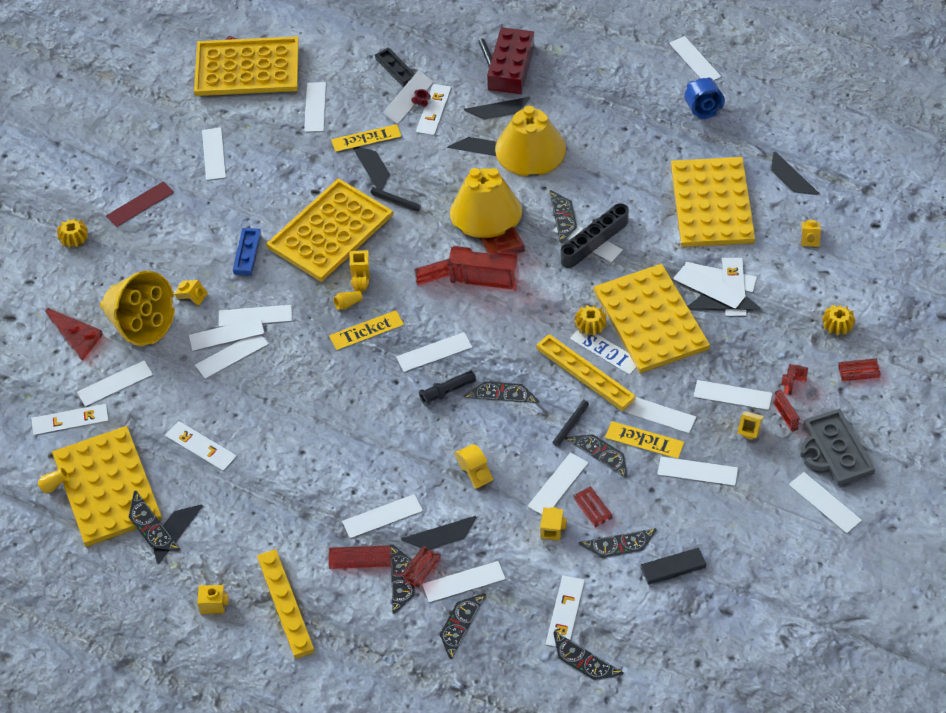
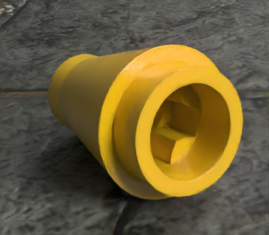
(347, 299)
(52, 480)

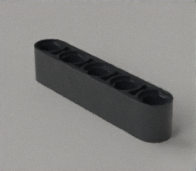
(594, 235)

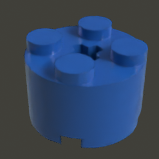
(704, 98)

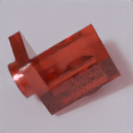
(794, 372)

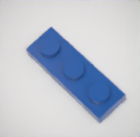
(246, 251)

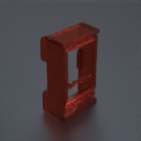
(483, 269)

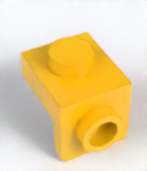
(810, 233)
(191, 289)

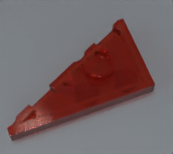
(78, 334)

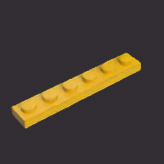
(586, 372)
(285, 604)

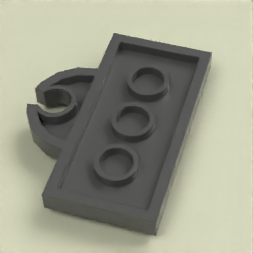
(835, 448)

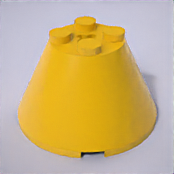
(530, 144)
(485, 205)
(140, 307)

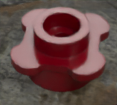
(421, 97)

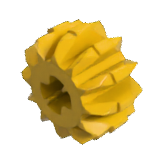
(72, 233)
(838, 319)
(590, 320)

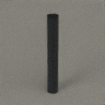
(485, 50)
(396, 199)
(570, 423)

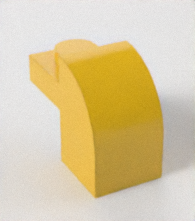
(474, 462)

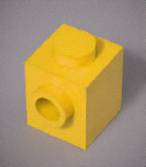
(750, 425)
(552, 523)
(212, 599)

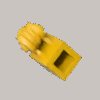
(360, 270)

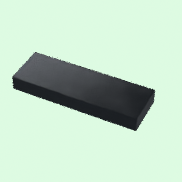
(395, 66)
(673, 566)

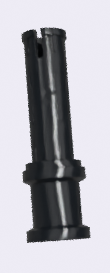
(439, 390)

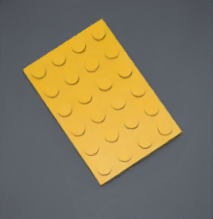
(246, 66)
(712, 202)
(329, 229)
(651, 318)
(102, 484)

